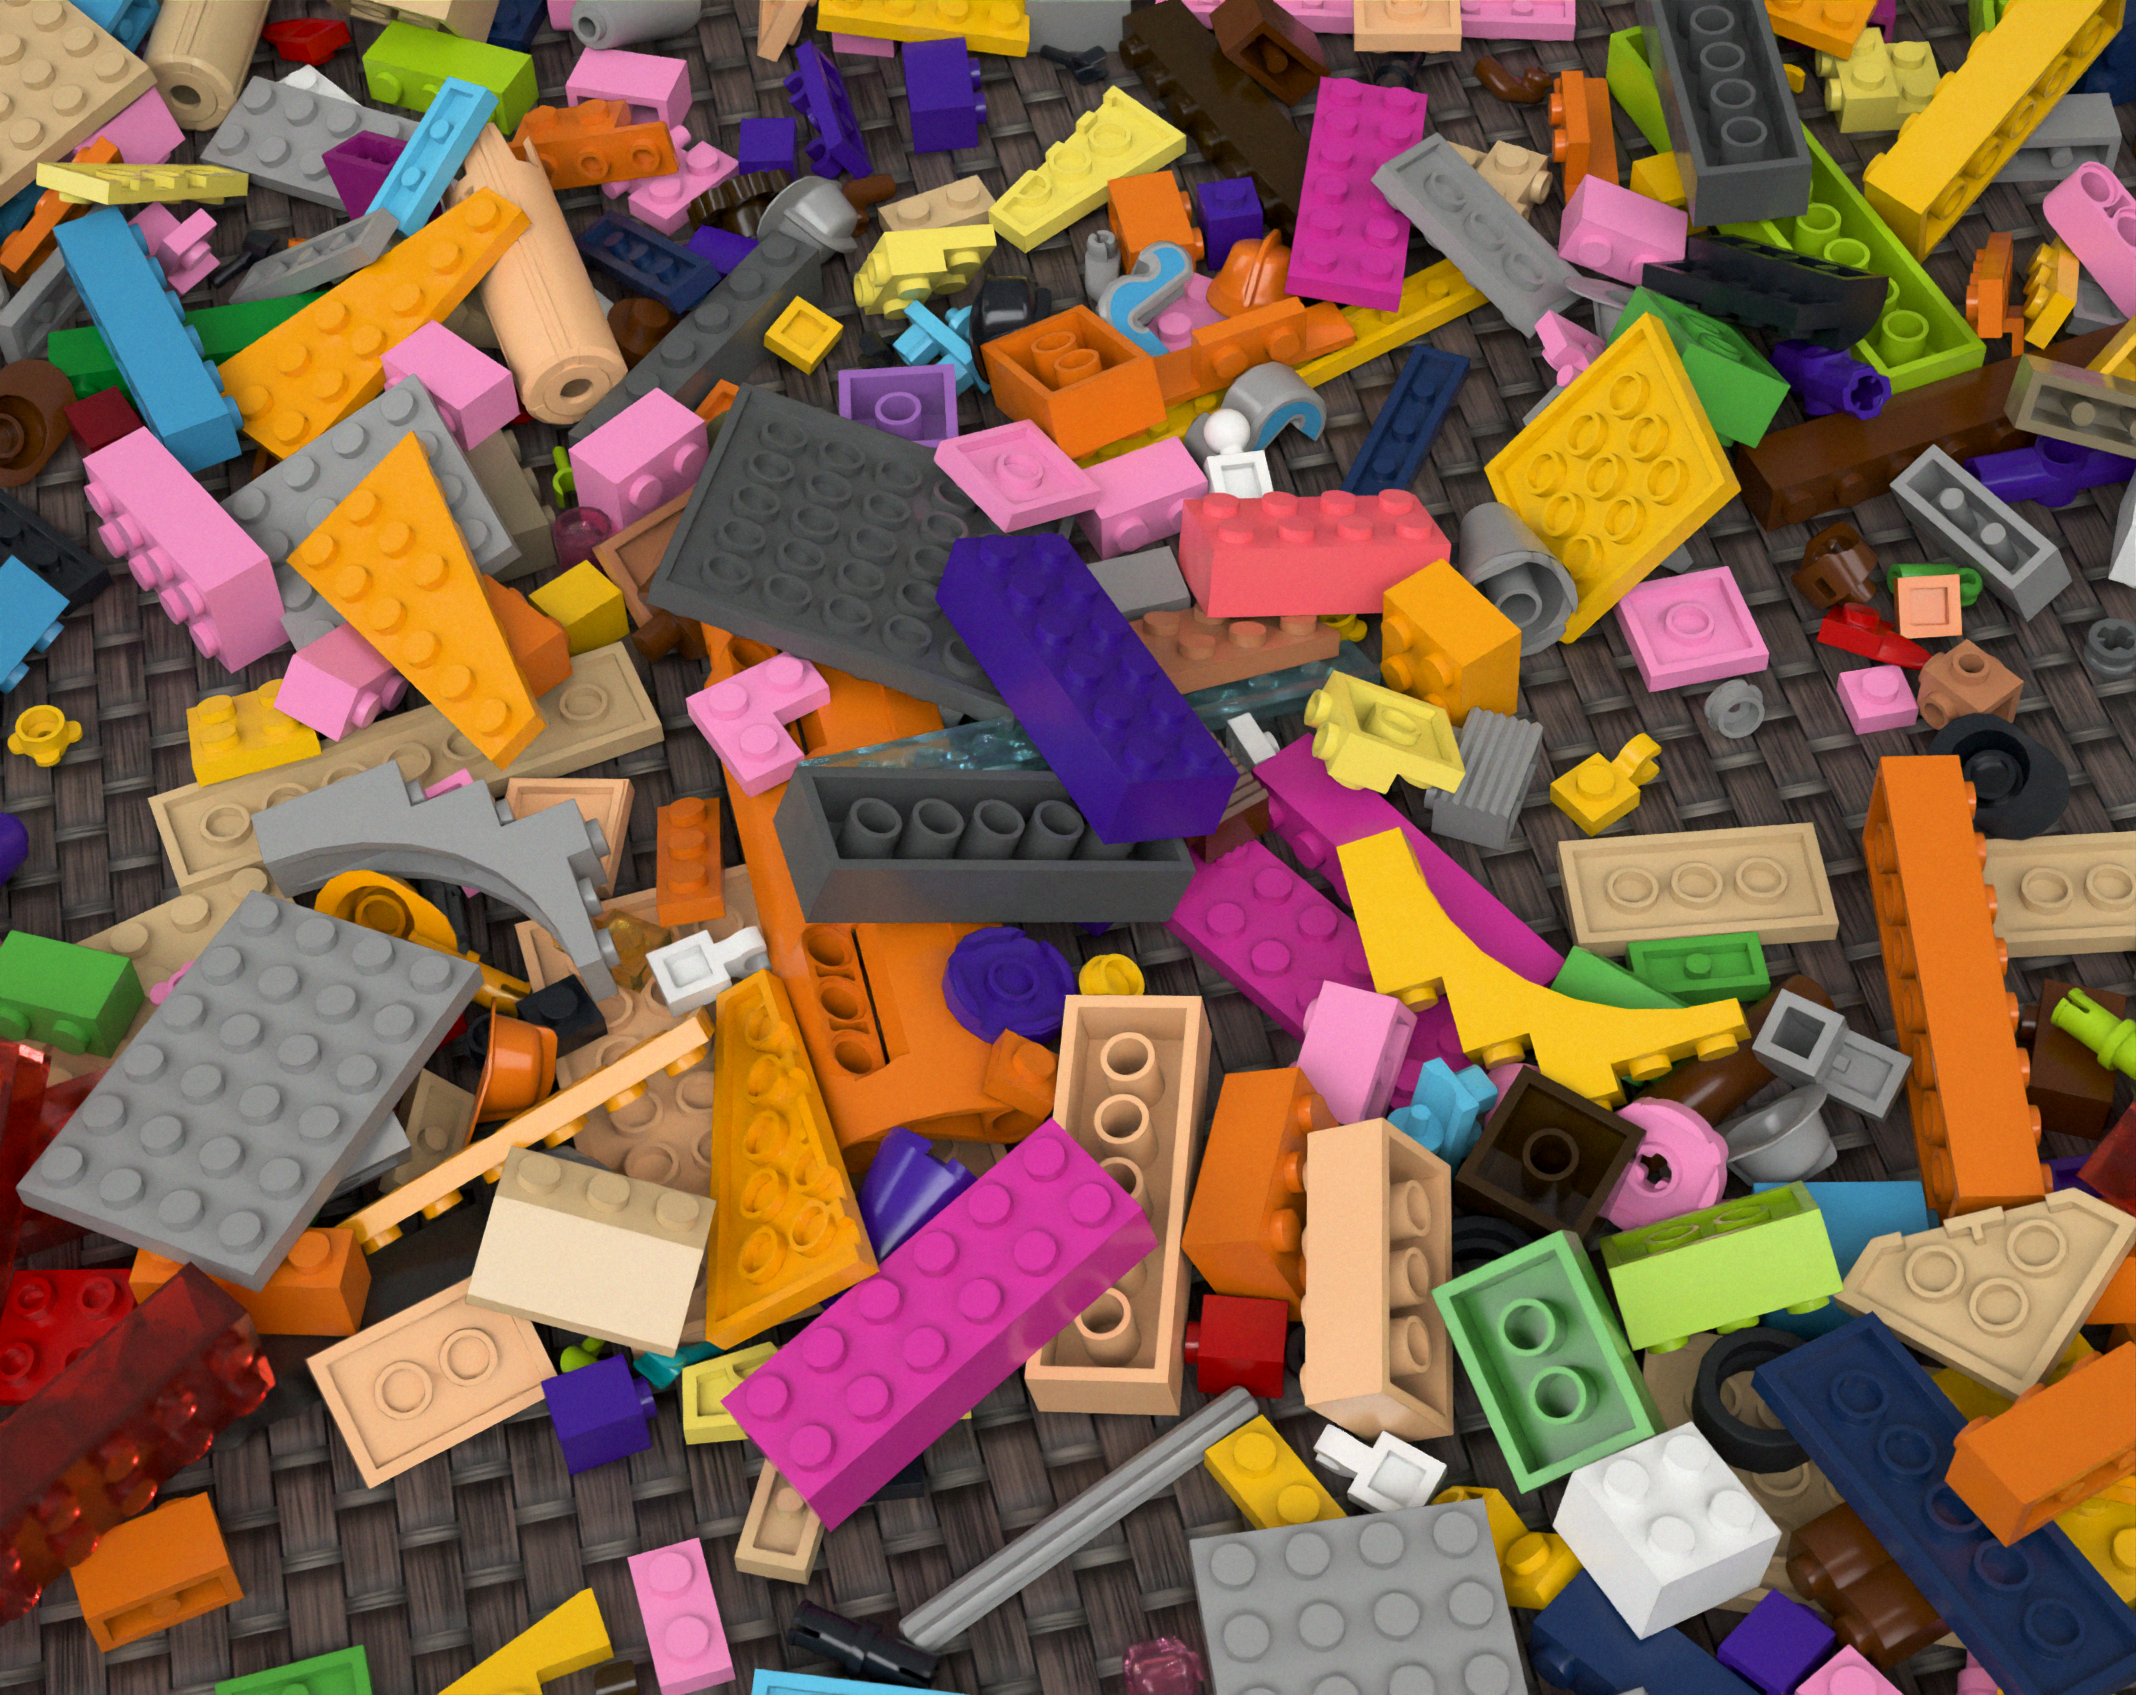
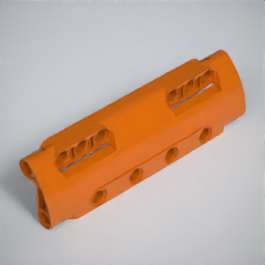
(934, 1061)

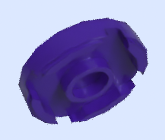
(1008, 983)

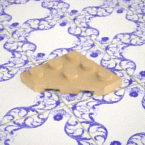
(1995, 1286)

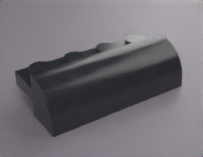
(1774, 289)

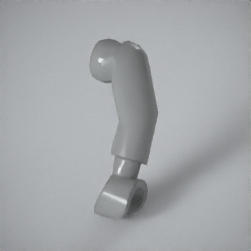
(1101, 263)

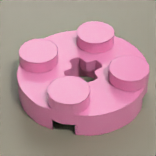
(1692, 1153)

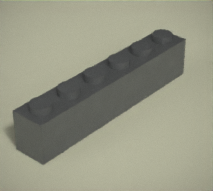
(721, 333)

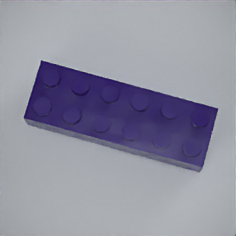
(1086, 688)

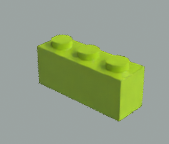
(413, 62)

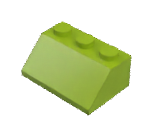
(1721, 1267)

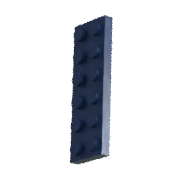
(1885, 1442)

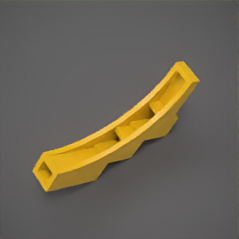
(1497, 1013)

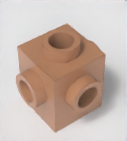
(1964, 684)

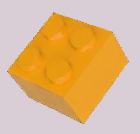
(1449, 645)

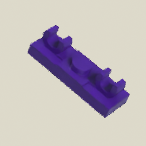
(823, 97)

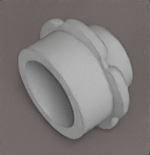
(1735, 708)

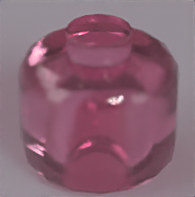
(1161, 1668)

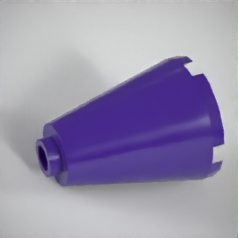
(904, 1192)

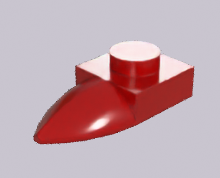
(307, 39)
(1862, 632)

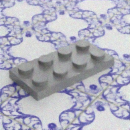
(284, 130)
(1478, 232)

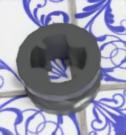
(2103, 637)

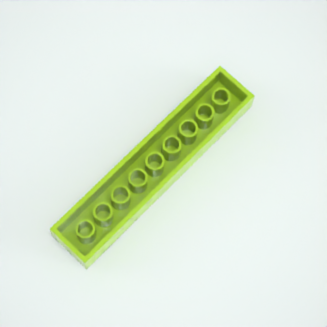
(1919, 329)

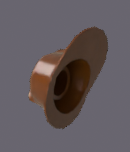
(31, 418)

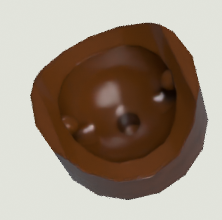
(639, 327)
(1833, 575)

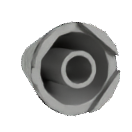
(628, 22)
(1516, 574)

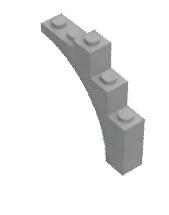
(462, 838)

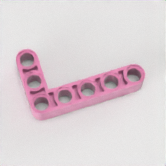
(2099, 226)

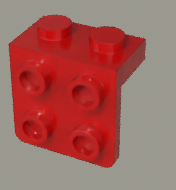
(53, 1321)

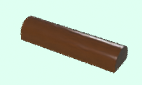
(1724, 1084)

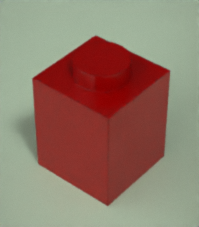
(1239, 1345)

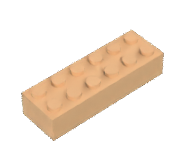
(1137, 1105)

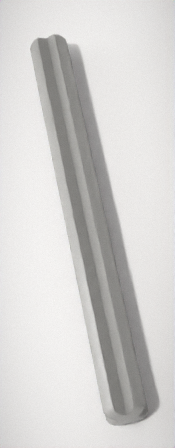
(1076, 1522)

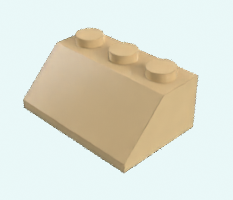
(591, 1251)

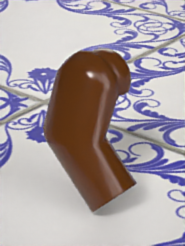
(1511, 88)
(868, 191)

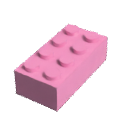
(186, 550)

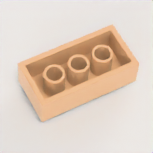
(1372, 1256)

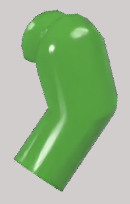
(1970, 580)

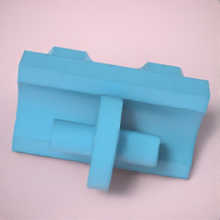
(931, 337)
(1446, 1110)

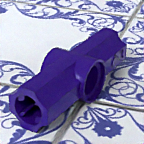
(1830, 380)
(2048, 471)

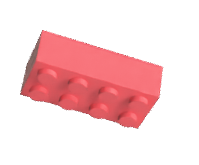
(1303, 551)

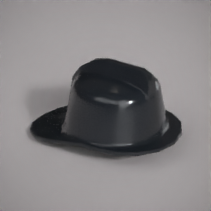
(1004, 307)
(2015, 778)

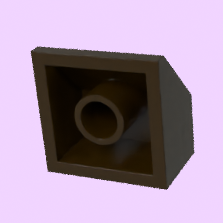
(1548, 1161)

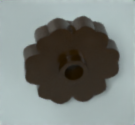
(738, 202)

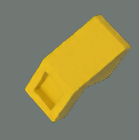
(1530, 1563)

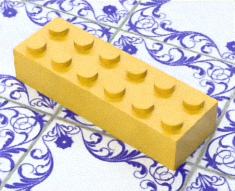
(1985, 114)

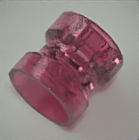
(577, 533)

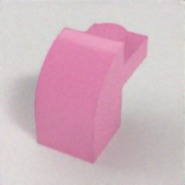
(177, 246)

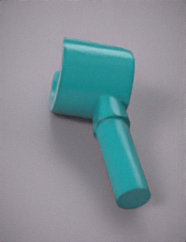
(664, 1370)

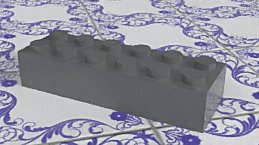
(1727, 109)
(964, 851)

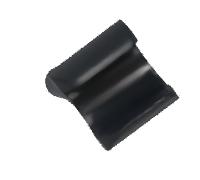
(1083, 65)
(255, 247)
(877, 350)

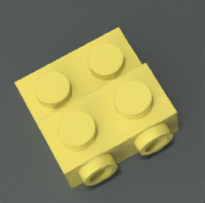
(1878, 83)
(918, 261)
(1377, 733)

